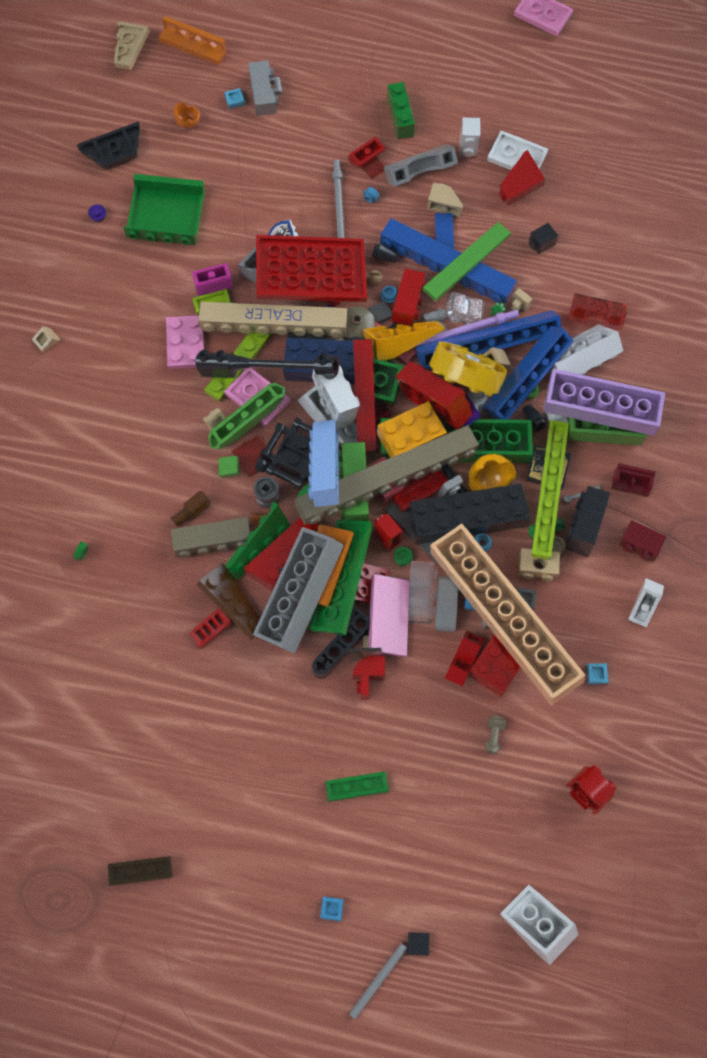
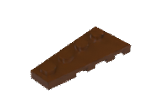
(228, 596)

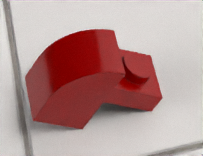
(368, 669)

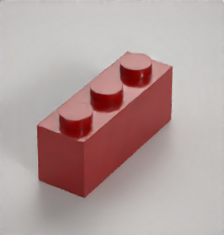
(409, 297)

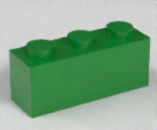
(400, 110)

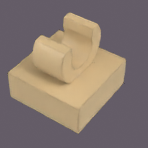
(521, 300)
(214, 418)

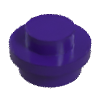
(97, 213)

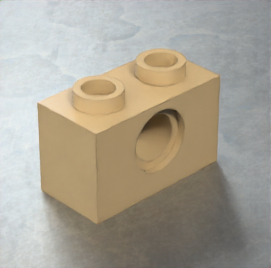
(528, 571)

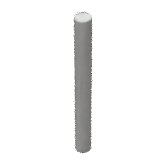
(378, 981)

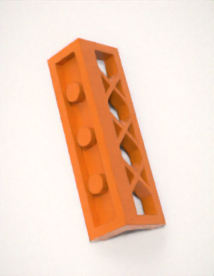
(192, 42)

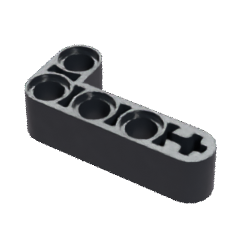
(339, 645)

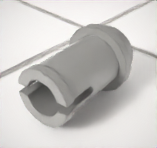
(437, 315)

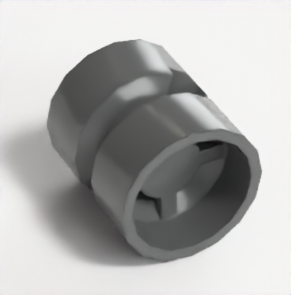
(266, 492)

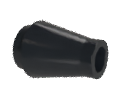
(383, 253)
(538, 420)

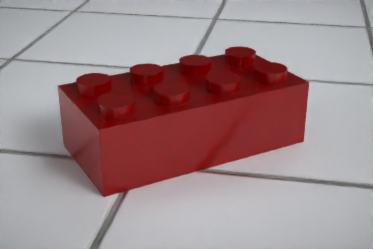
(425, 386)
(495, 667)

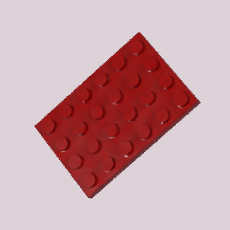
(310, 268)

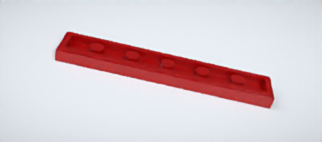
(365, 393)

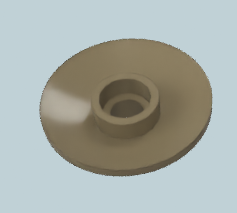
(355, 329)

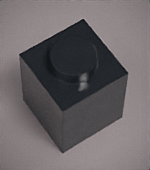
(543, 238)

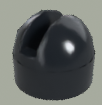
(262, 464)

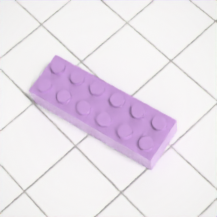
(604, 402)

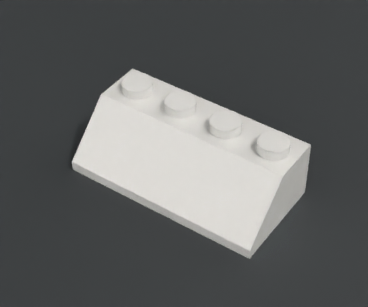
(589, 350)

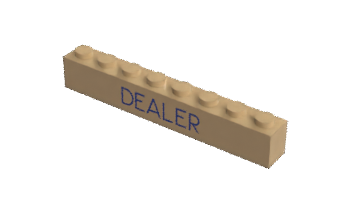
(273, 319)

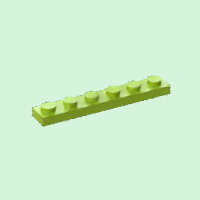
(248, 348)

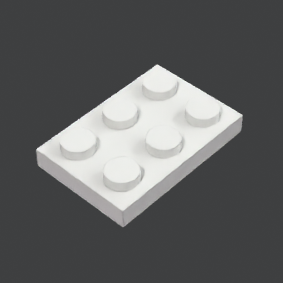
(510, 148)

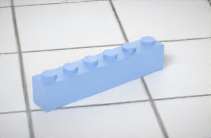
(324, 464)

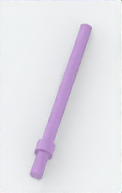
(498, 318)

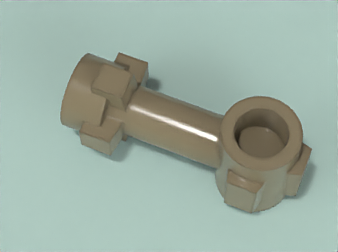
(495, 723)

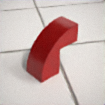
(464, 658)

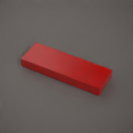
(420, 490)

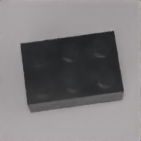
(586, 521)

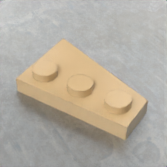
(129, 44)

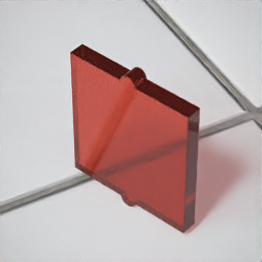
(249, 453)

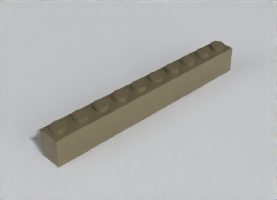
(392, 473)

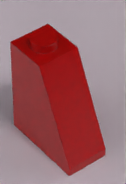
(521, 180)

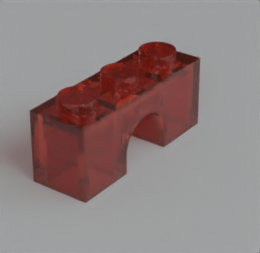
(610, 312)

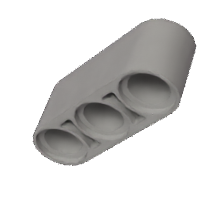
(446, 605)

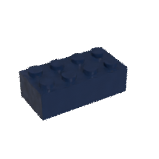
(307, 350)

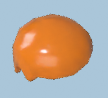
(186, 116)

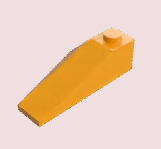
(396, 341)

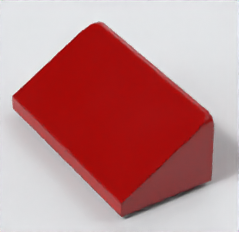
(366, 152)

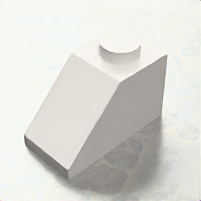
(646, 602)

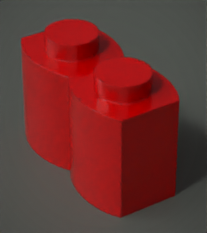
(388, 531)

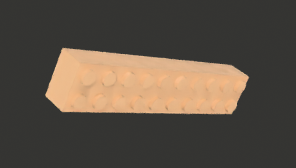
(507, 614)

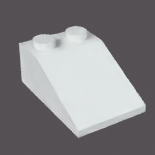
(540, 924)

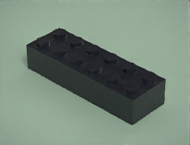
(477, 510)

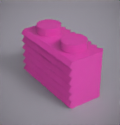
(212, 279)

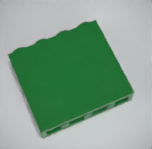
(165, 209)

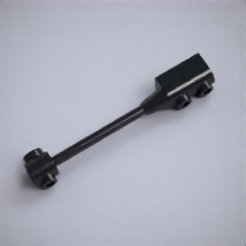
(226, 364)

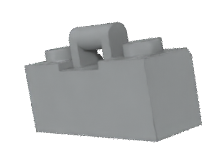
(261, 80)

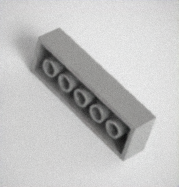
(298, 589)

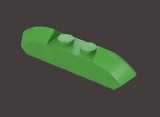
(246, 416)

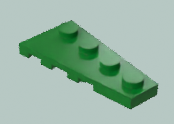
(267, 532)

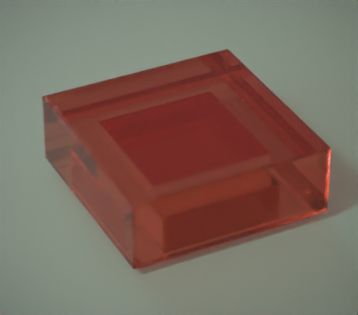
(373, 167)

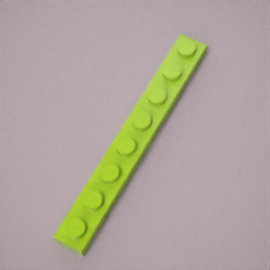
(550, 490)

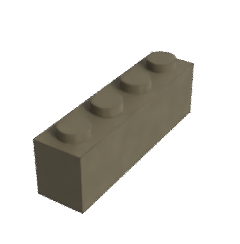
(210, 537)

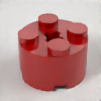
(591, 789)

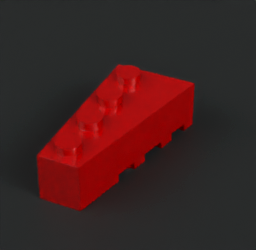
(267, 564)

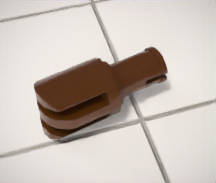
(192, 508)

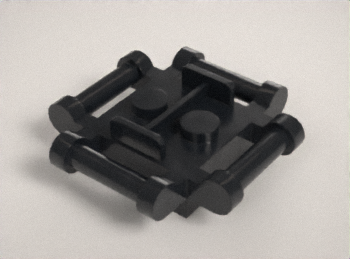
(291, 454)

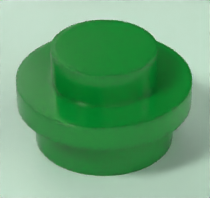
(497, 308)

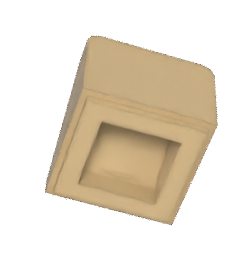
(45, 338)

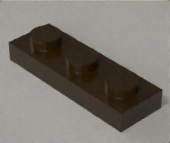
(140, 871)

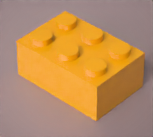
(410, 430)

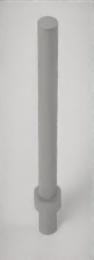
(337, 177)

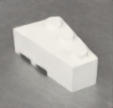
(338, 397)

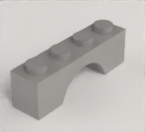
(406, 169)

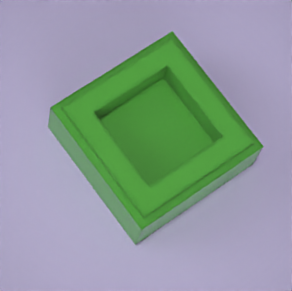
(228, 466)

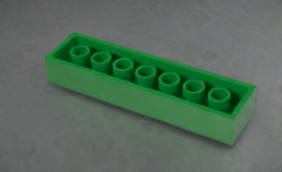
(501, 437)

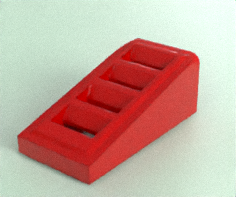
(206, 623)

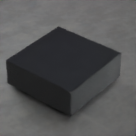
(418, 944)

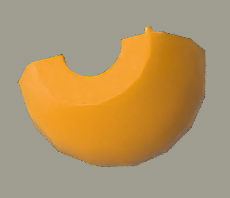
(491, 472)

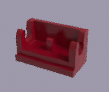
(633, 479)

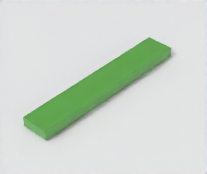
(466, 261)

